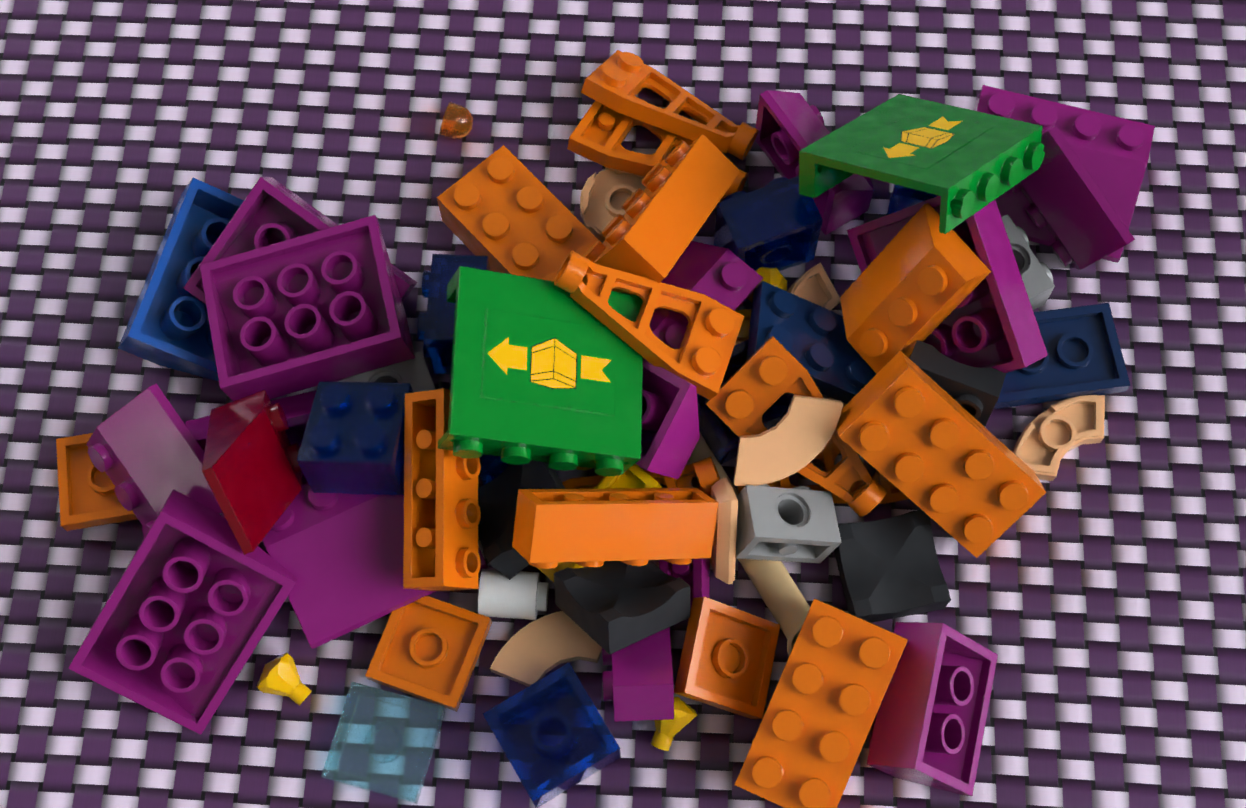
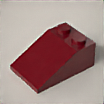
(251, 466)

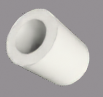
(512, 598)

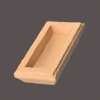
(725, 535)

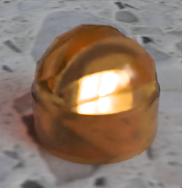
(456, 121)

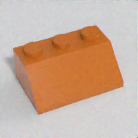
(909, 289)

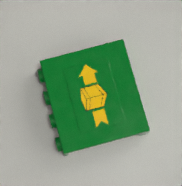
(930, 149)
(541, 376)

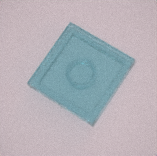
(384, 742)

